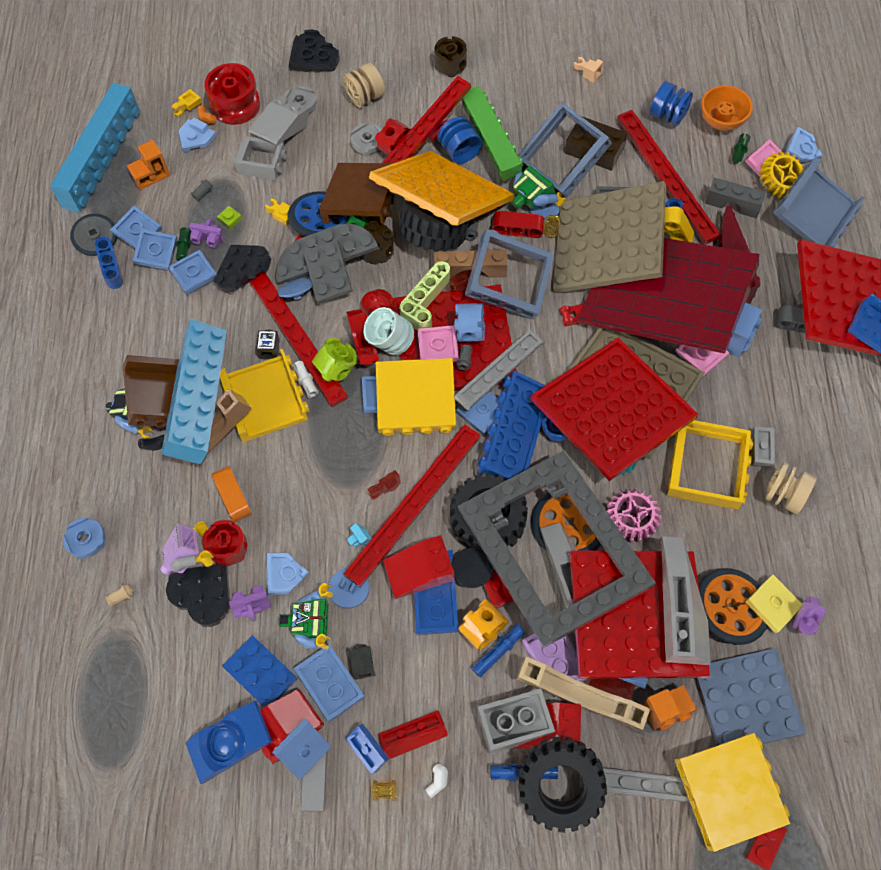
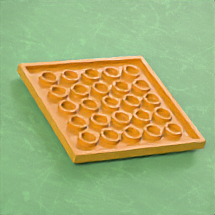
(442, 187)

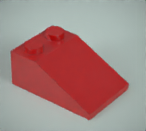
(419, 567)
(566, 723)

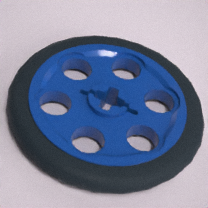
(297, 214)

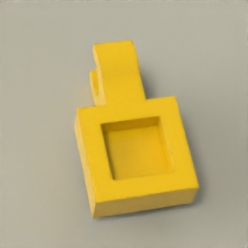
(186, 101)

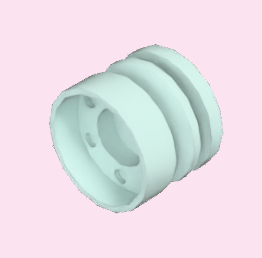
(388, 331)

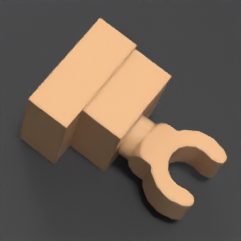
(591, 69)

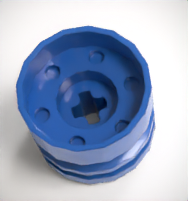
(670, 102)
(460, 140)

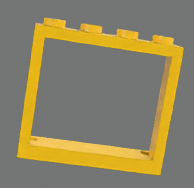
(718, 432)

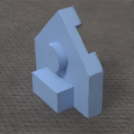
(195, 134)
(803, 146)
(283, 573)

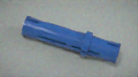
(494, 654)
(511, 772)

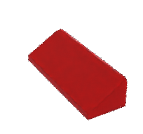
(413, 734)

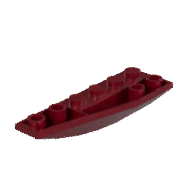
(732, 238)

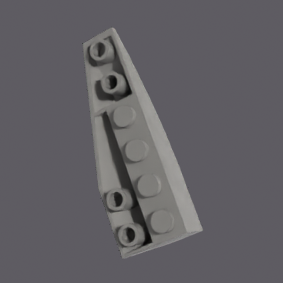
(558, 549)
(683, 609)

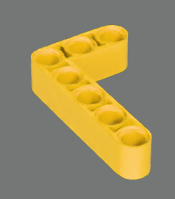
(678, 225)

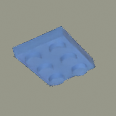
(329, 683)

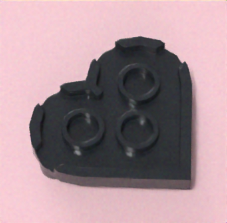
(313, 53)
(241, 264)
(201, 592)

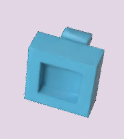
(360, 535)

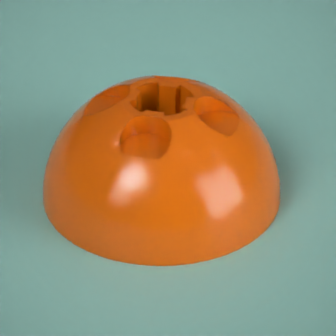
(726, 107)

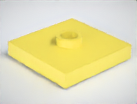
(774, 603)

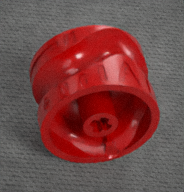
(232, 93)

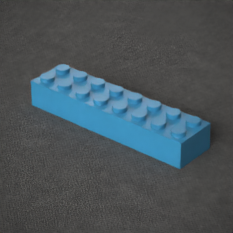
(95, 148)
(194, 392)

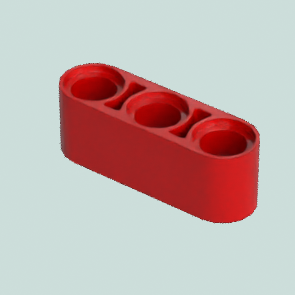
(518, 224)

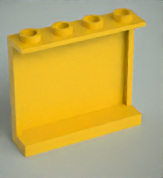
(271, 395)
(415, 396)
(732, 792)

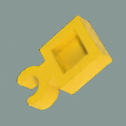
(279, 212)

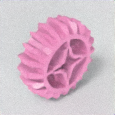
(647, 510)

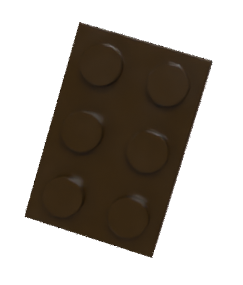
(581, 141)

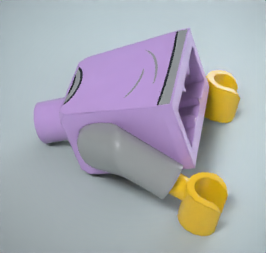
(182, 549)

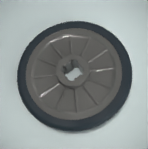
(88, 225)

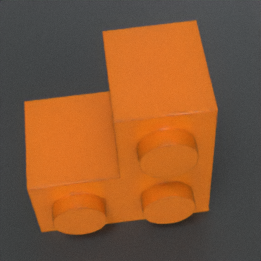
(150, 167)
(669, 707)

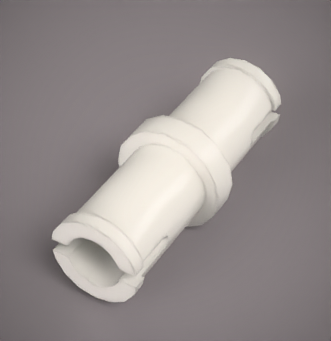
(305, 379)

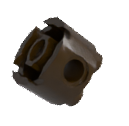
(450, 56)
(384, 239)

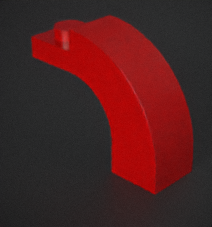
(366, 352)

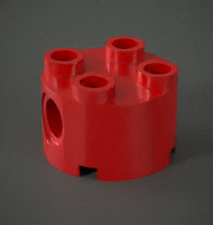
(391, 135)
(225, 542)

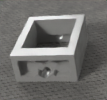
(255, 169)

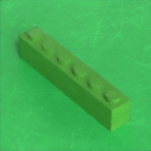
(493, 136)

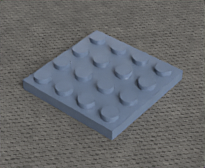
(750, 697)

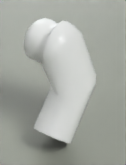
(440, 780)

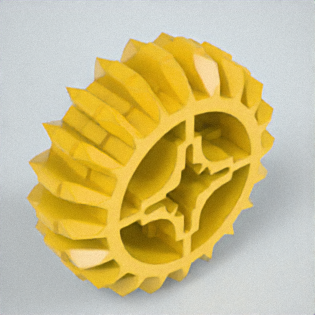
(780, 170)

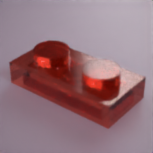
(614, 686)

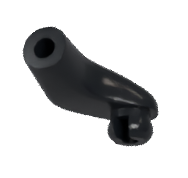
(151, 443)

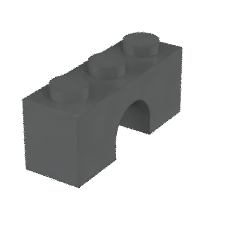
(747, 198)

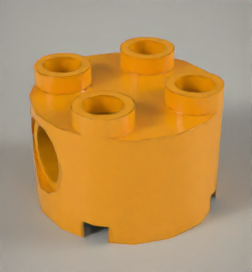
(483, 625)

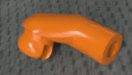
(206, 117)

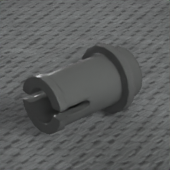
(202, 190)
(472, 229)
(464, 359)

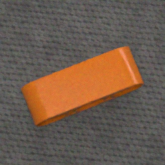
(231, 494)

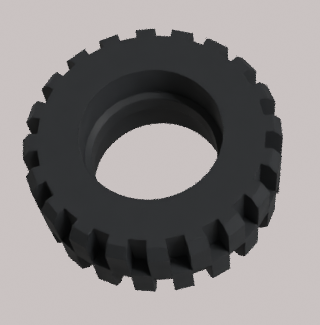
(429, 231)
(516, 512)
(565, 813)

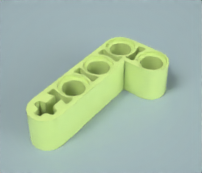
(438, 277)

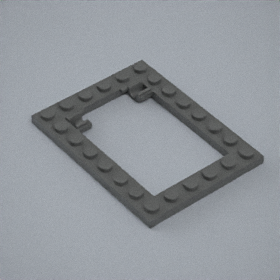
(549, 473)

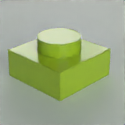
(229, 217)

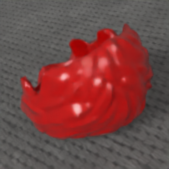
(377, 299)

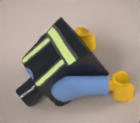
(118, 410)

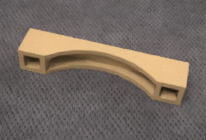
(592, 699)

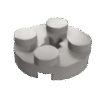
(304, 93)
(358, 140)

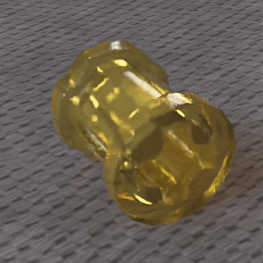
(552, 225)
(384, 790)

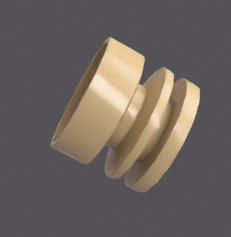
(364, 84)
(791, 488)

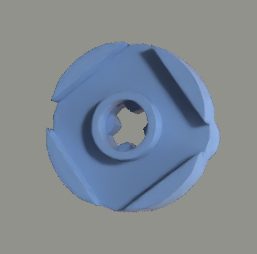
(93, 543)

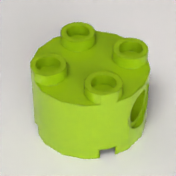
(335, 360)

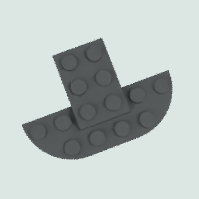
(324, 259)

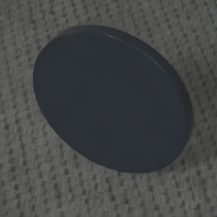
(472, 568)

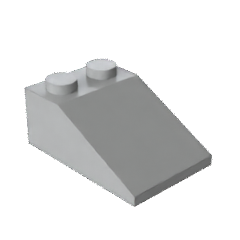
(280, 120)
(515, 721)

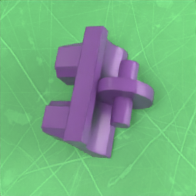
(206, 231)
(250, 605)
(809, 616)

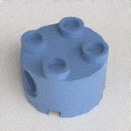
(470, 322)

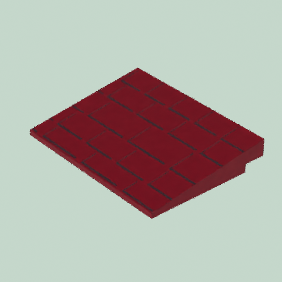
(689, 305)

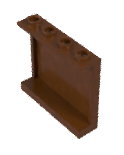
(355, 194)
(148, 389)

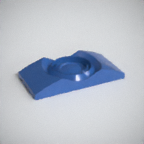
(228, 741)

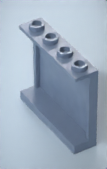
(817, 207)

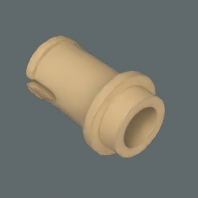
(119, 595)

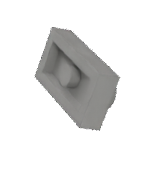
(763, 446)

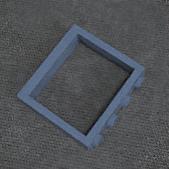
(587, 161)
(501, 300)

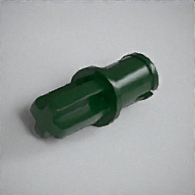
(741, 148)
(183, 243)

